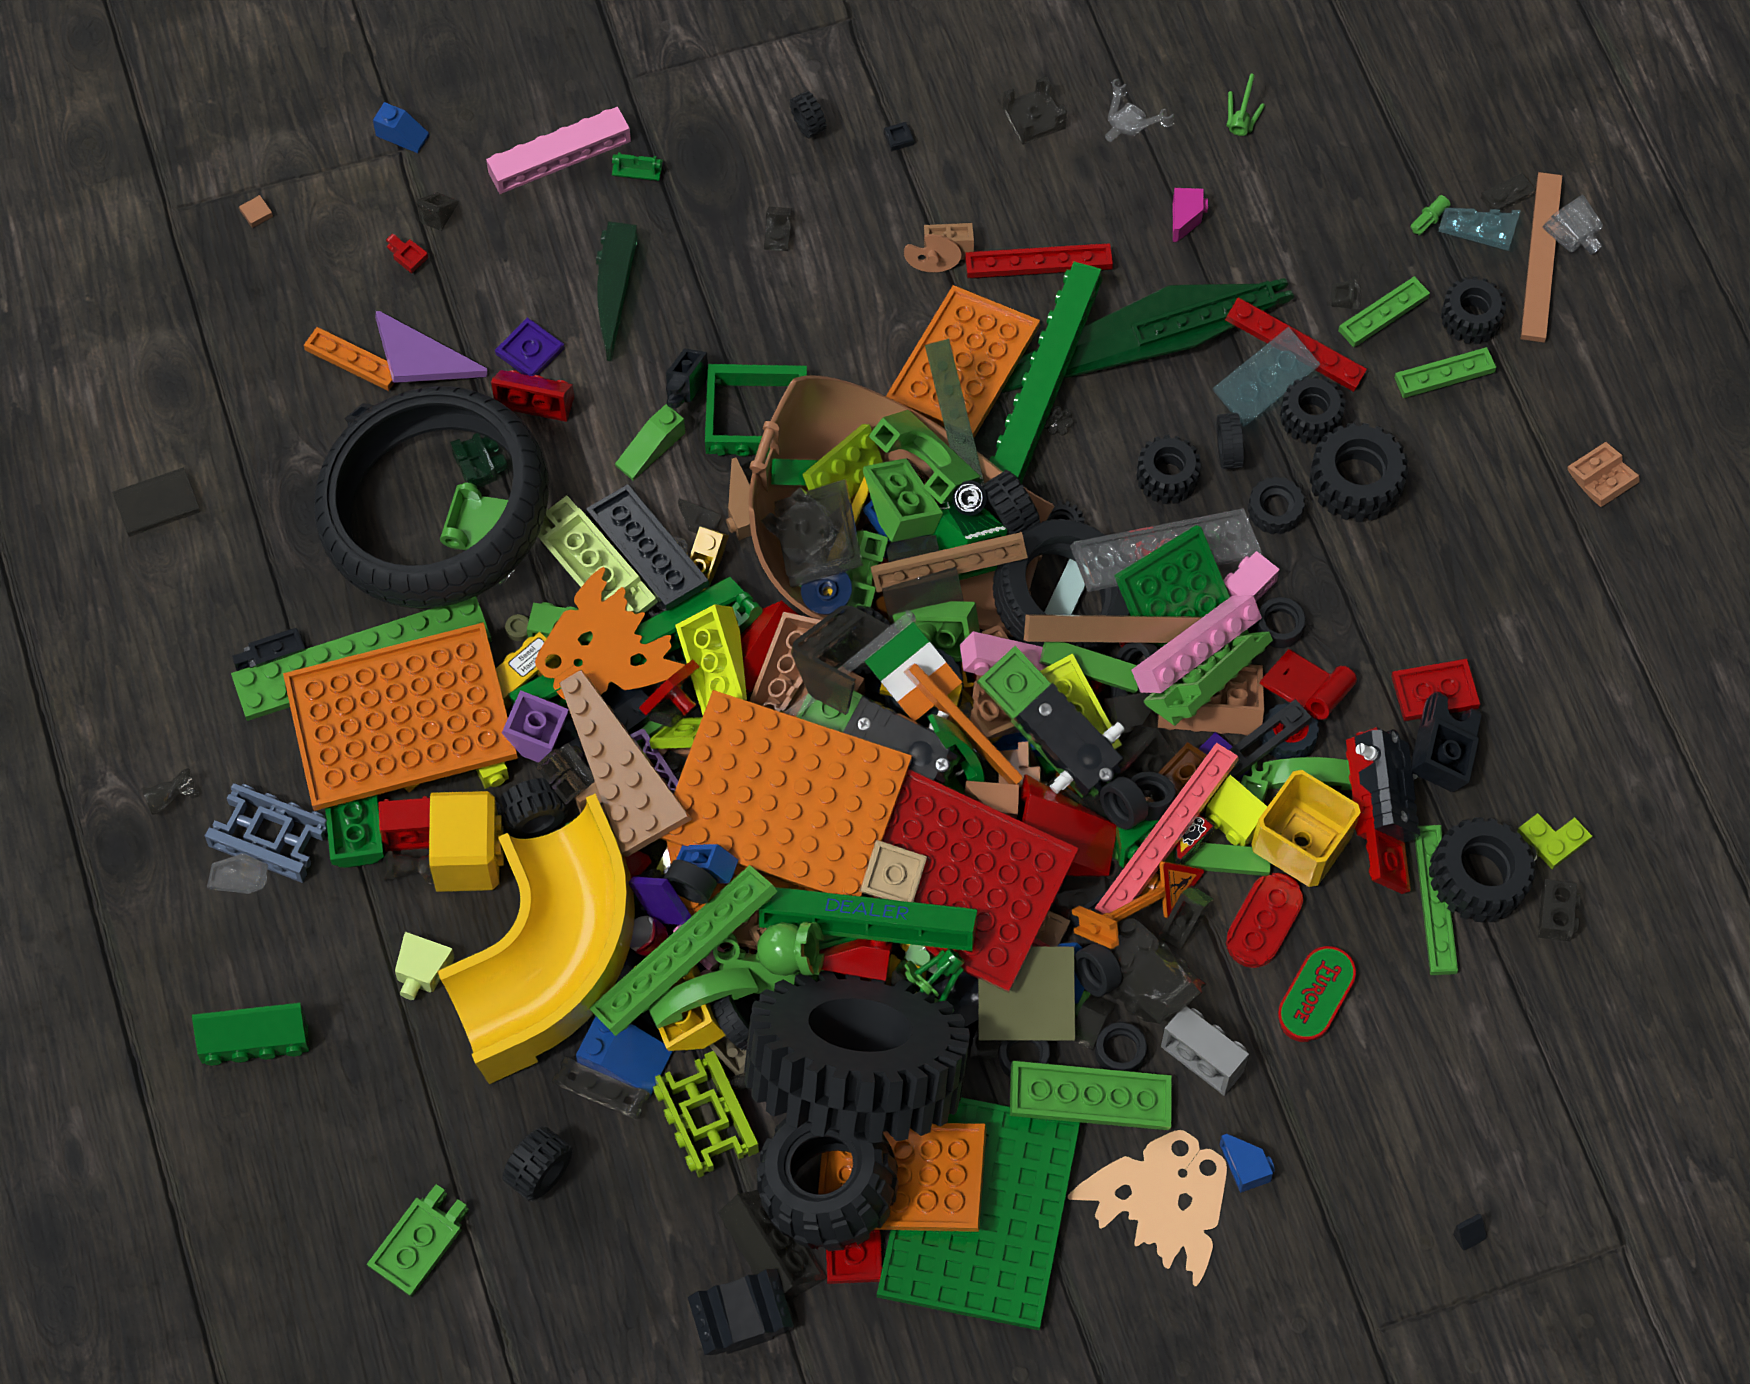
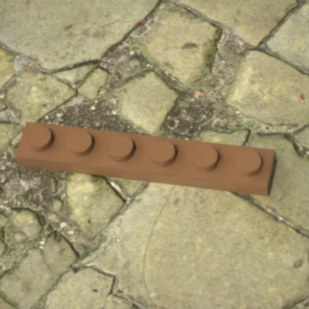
(964, 558)

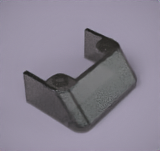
(828, 647)

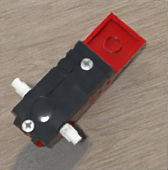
(1386, 797)

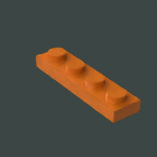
(349, 358)

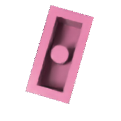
(1253, 577)

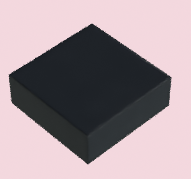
(898, 136)

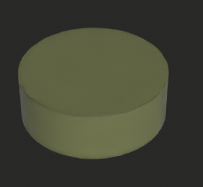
(517, 627)

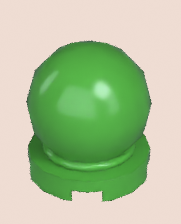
(789, 948)

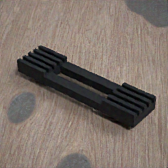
(1292, 717)

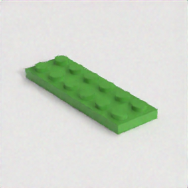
(1090, 1095)

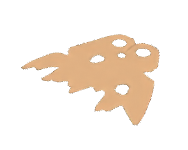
(1156, 1196)

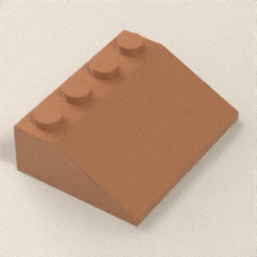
(1231, 710)

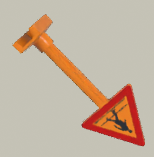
(1104, 929)

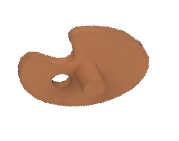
(940, 254)

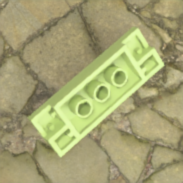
(585, 550)

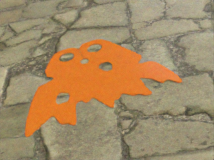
(612, 643)

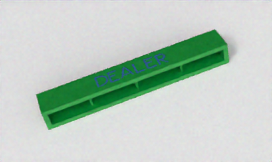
(873, 918)

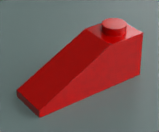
(859, 958)

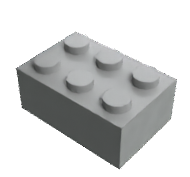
(1205, 1049)

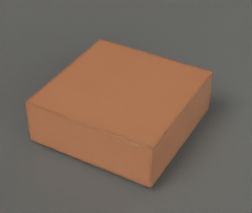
(255, 211)

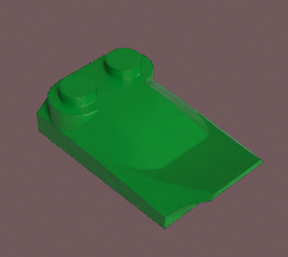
(354, 833)

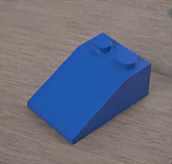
(628, 1056)

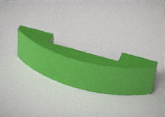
(1327, 770)
(700, 991)

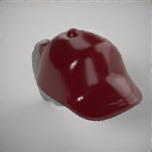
(647, 935)

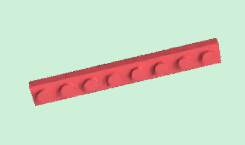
(1169, 829)

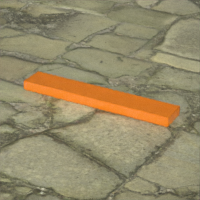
(957, 717)

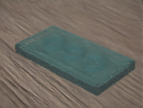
(1266, 376)

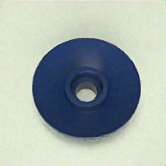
(816, 601)

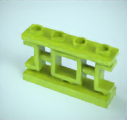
(724, 1106)

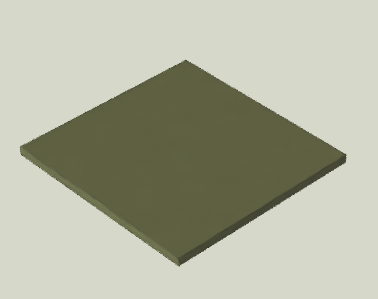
(1038, 1003)

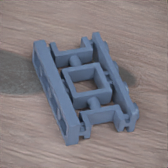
(272, 809)

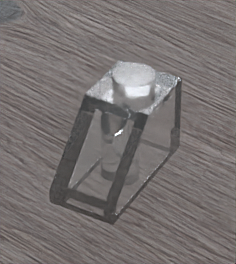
(238, 874)

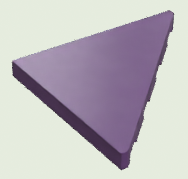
(420, 358)

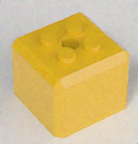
(1309, 811)
(465, 841)

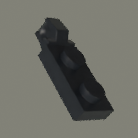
(269, 650)

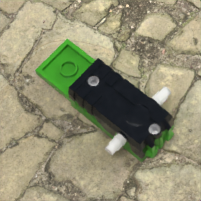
(1053, 725)
(895, 731)

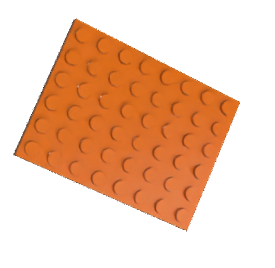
(398, 716)
(787, 794)

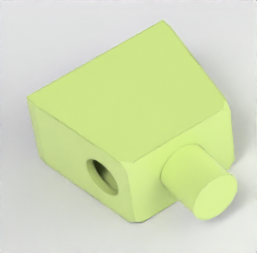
(419, 964)

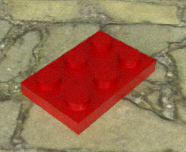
(1418, 683)

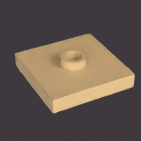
(893, 873)

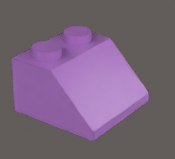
(534, 726)

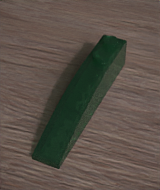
(613, 278)

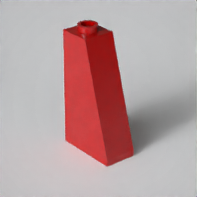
(757, 641)

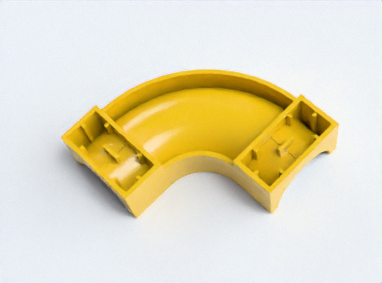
(558, 953)

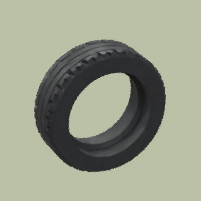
(1010, 584)

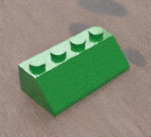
(250, 1033)

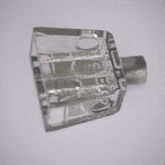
(1575, 226)

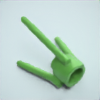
(1240, 122)

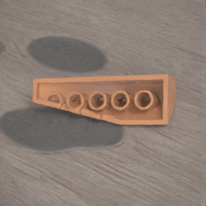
(779, 674)

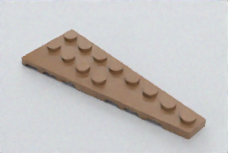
(631, 789)

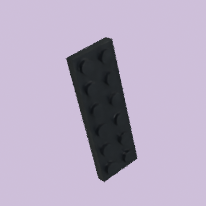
(647, 547)

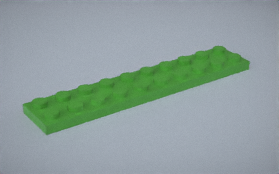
(264, 688)

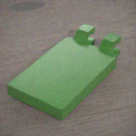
(418, 1241)

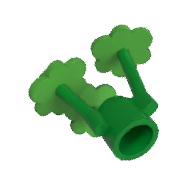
(949, 963)

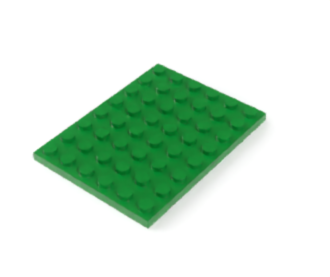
(1009, 1262)

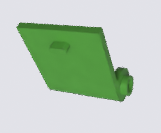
(470, 517)

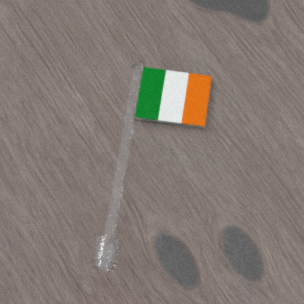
(889, 658)

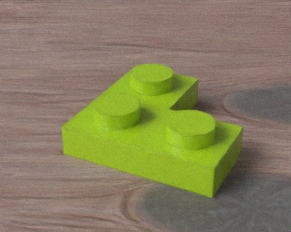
(1552, 845)

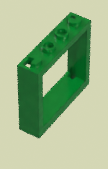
(742, 376)

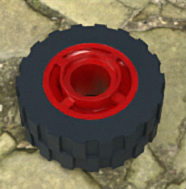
(1295, 746)

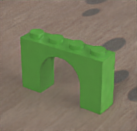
(908, 433)

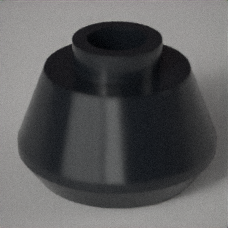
(961, 498)

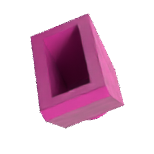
(1187, 210)

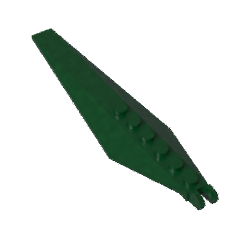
(1160, 324)

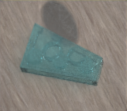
(1482, 227)

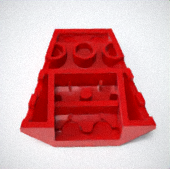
(1072, 824)

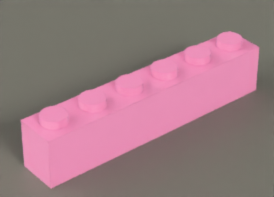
(558, 150)
(1196, 644)

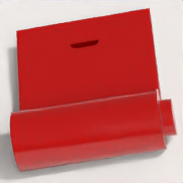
(1309, 684)

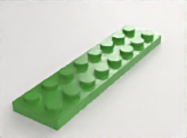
(683, 950)

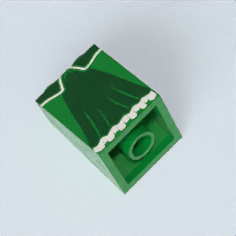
(959, 530)

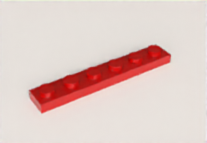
(1036, 260)
(1267, 328)

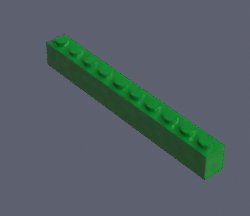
(1047, 369)
(663, 624)

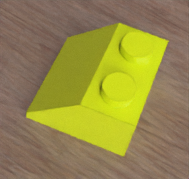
(1235, 812)

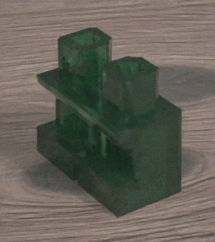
(474, 460)

